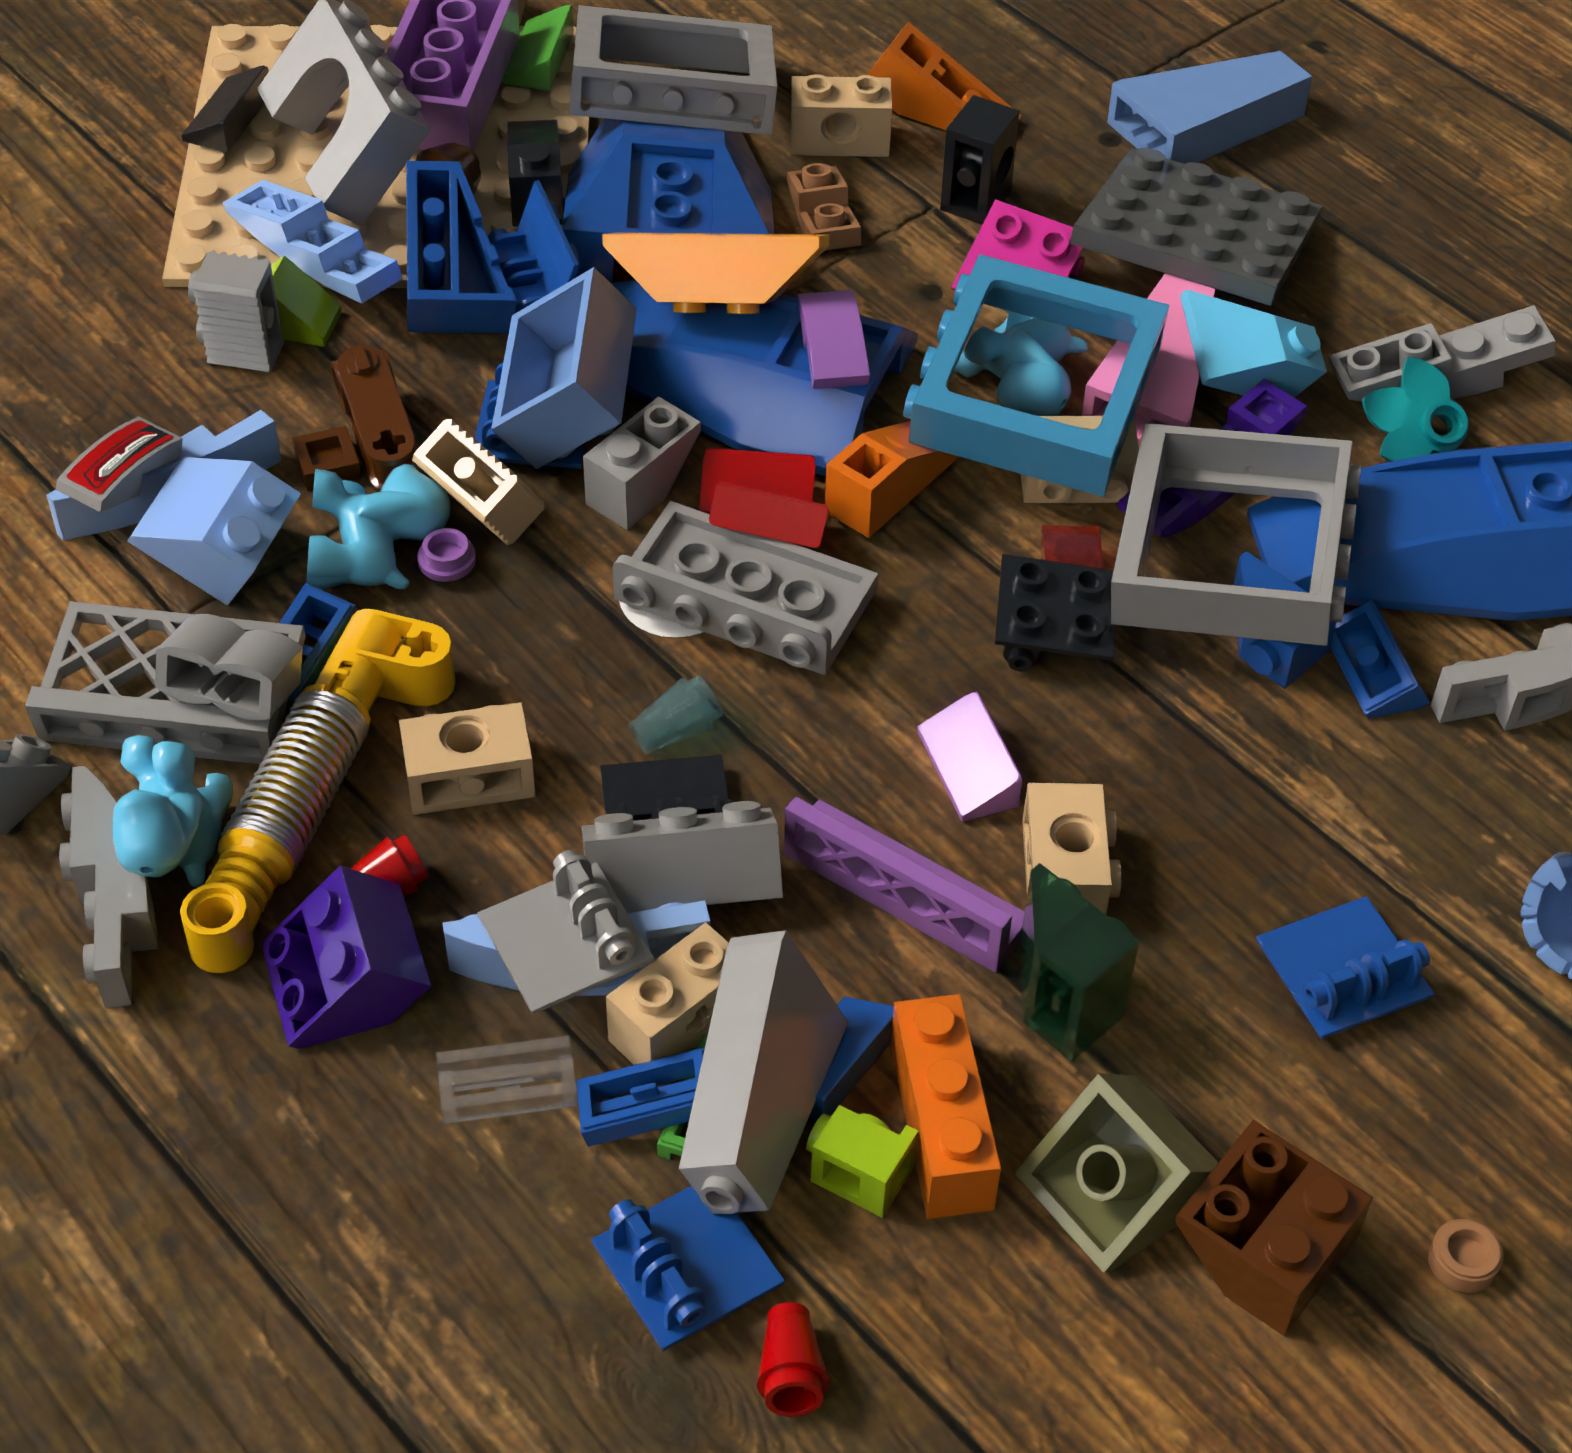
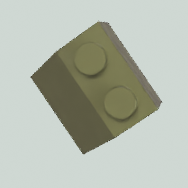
(1116, 1169)

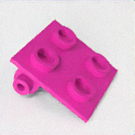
(1025, 240)

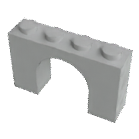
(381, 116)

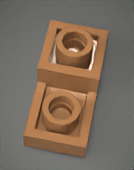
(823, 206)

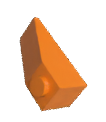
(927, 80)

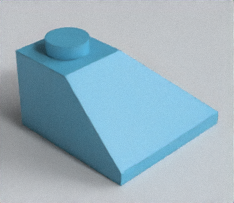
(1244, 346)

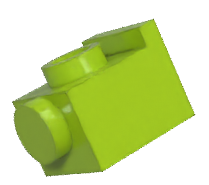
(861, 1158)

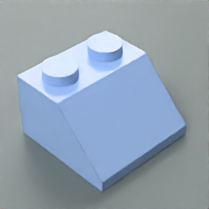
(214, 522)

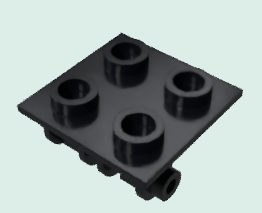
(1053, 611)
(663, 784)

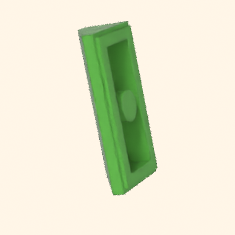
(541, 50)

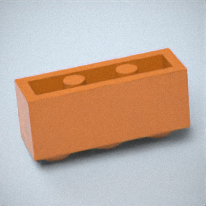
(946, 1105)

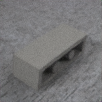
(688, 856)

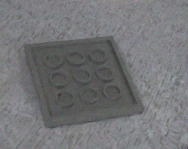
(1198, 224)

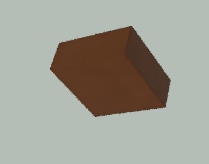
(327, 451)

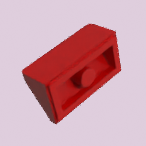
(765, 471)
(769, 515)

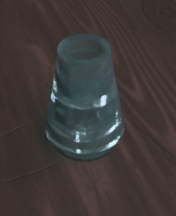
(676, 715)

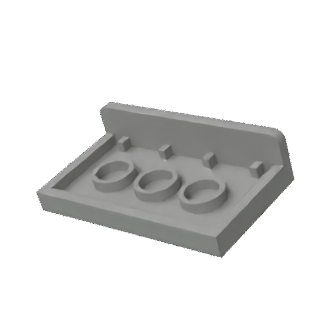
(745, 588)

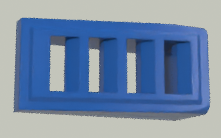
(314, 605)

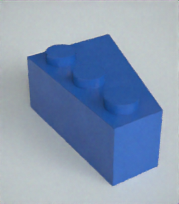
(450, 261)

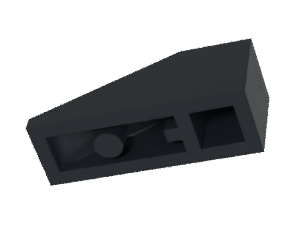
(533, 157)

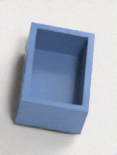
(565, 369)

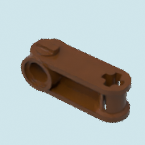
(374, 411)

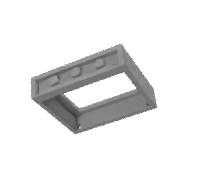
(673, 94)
(1245, 465)

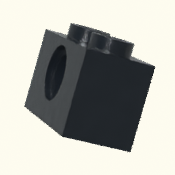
(979, 158)

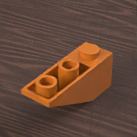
(879, 477)

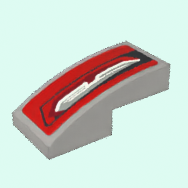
(115, 463)

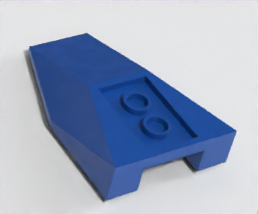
(662, 182)

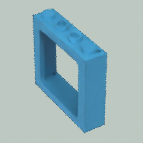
(1016, 438)

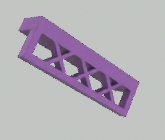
(902, 882)

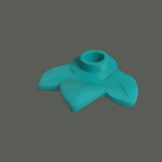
(1408, 411)

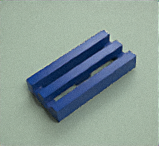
(646, 1106)

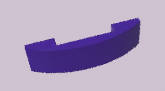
(1258, 411)

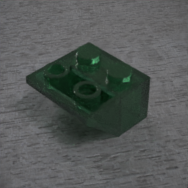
(1072, 965)

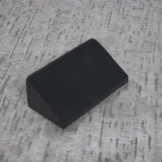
(227, 111)

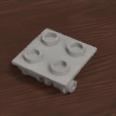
(565, 934)

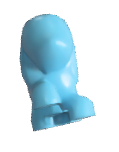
(1025, 358)
(369, 523)
(168, 817)

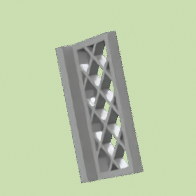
(106, 718)

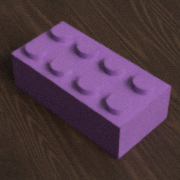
(455, 62)

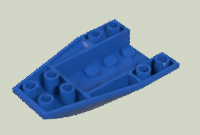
(752, 374)
(1445, 533)

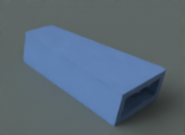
(1209, 106)

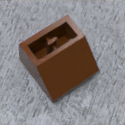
(1272, 1225)

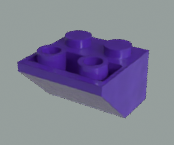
(344, 959)

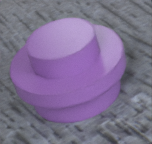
(446, 555)

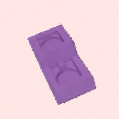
(833, 339)

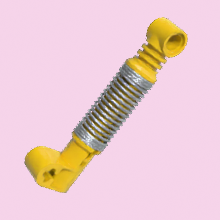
(324, 736)

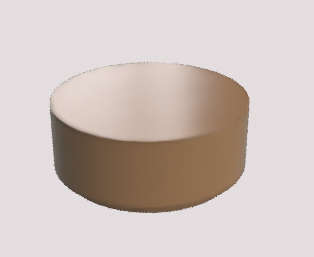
(1465, 1256)

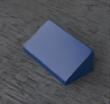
(1375, 664)
(859, 1048)

